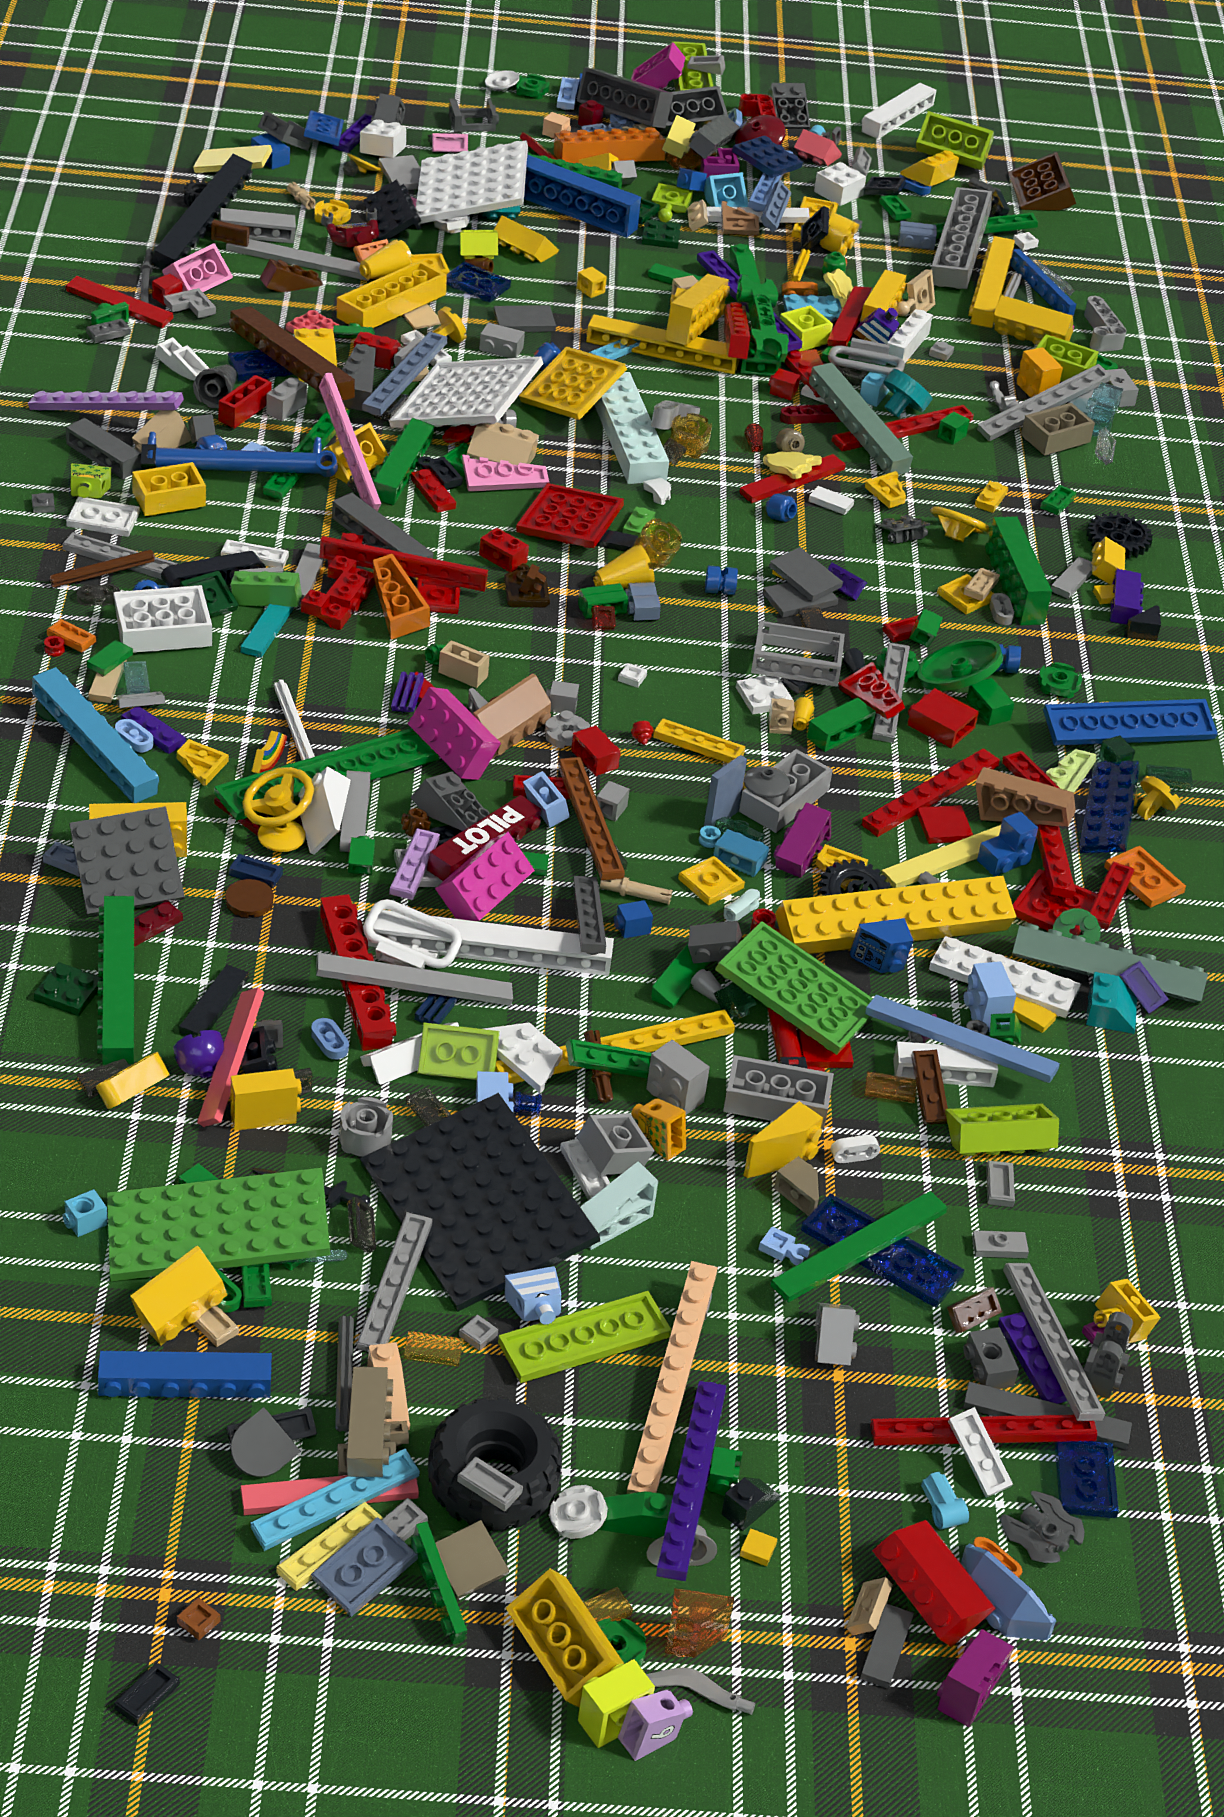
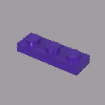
(163, 735)

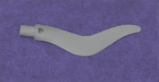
(702, 1685)

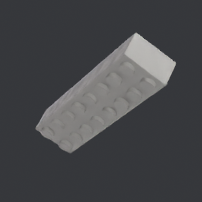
(961, 238)

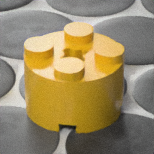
(839, 234)

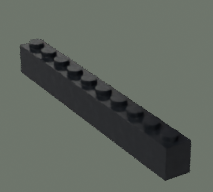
(203, 211)

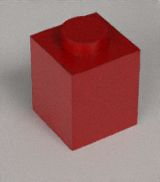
(165, 286)
(784, 384)

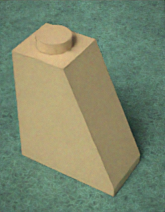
(168, 428)

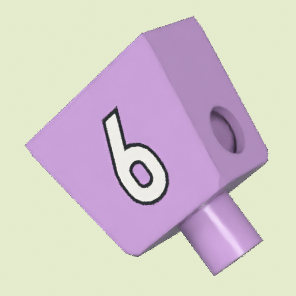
(653, 1722)

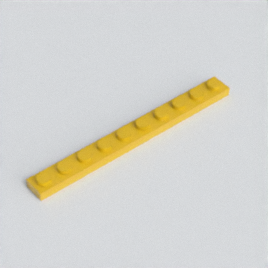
(651, 1038)

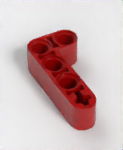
(756, 104)

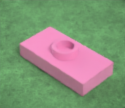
(449, 142)

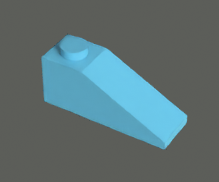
(873, 388)

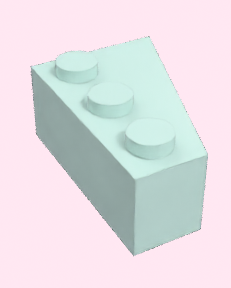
(622, 1203)

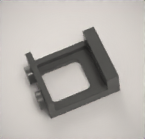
(458, 115)
(285, 131)

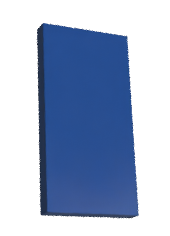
(324, 128)

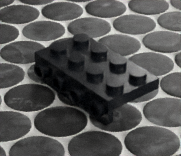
(393, 208)

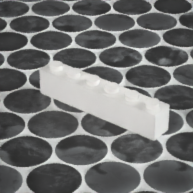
(898, 110)

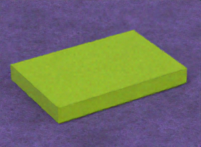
(457, 1051)

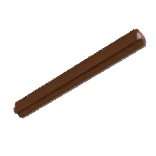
(102, 568)

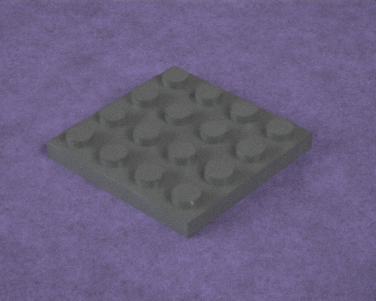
(127, 858)

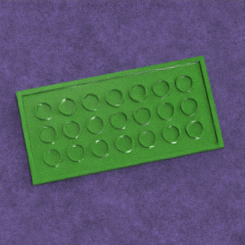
(229, 1219)

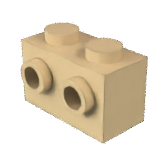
(463, 664)

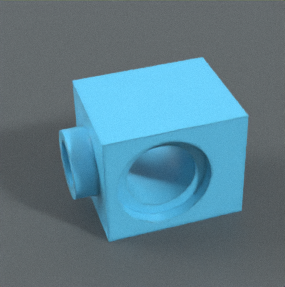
(85, 1213)

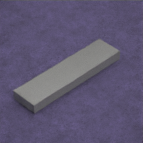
(309, 567)

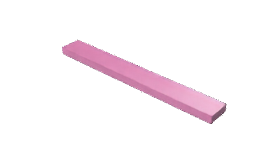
(348, 441)

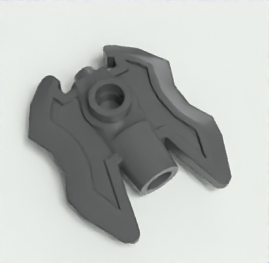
(1044, 1531)

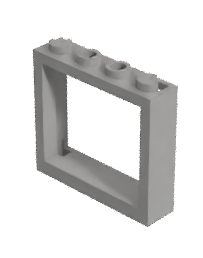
(793, 666)

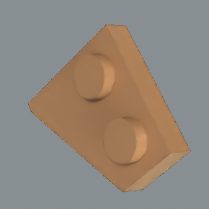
(738, 221)

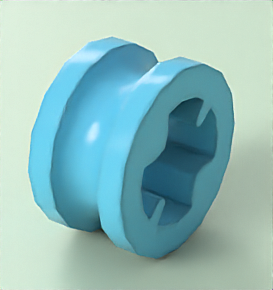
(709, 836)

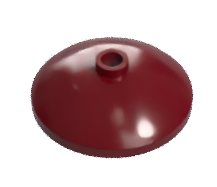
(761, 126)

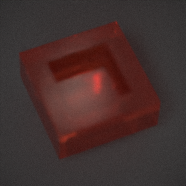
(603, 617)

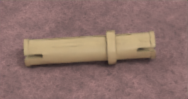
(637, 889)

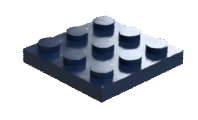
(767, 156)

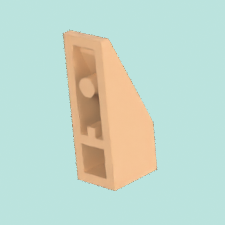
(388, 1356)

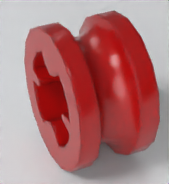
(54, 646)

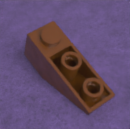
(286, 278)

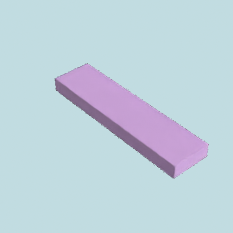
(414, 864)

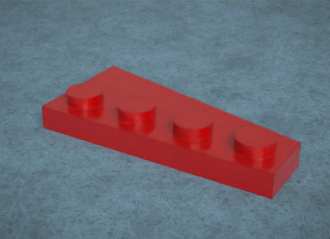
(802, 363)

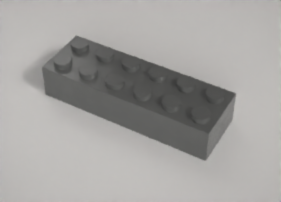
(626, 97)

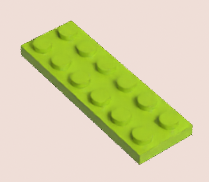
(584, 1336)

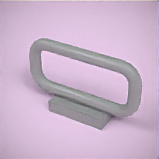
(868, 352)

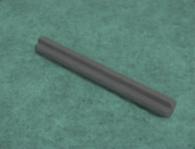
(344, 1372)

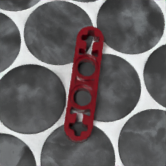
(800, 415)

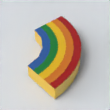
(269, 755)

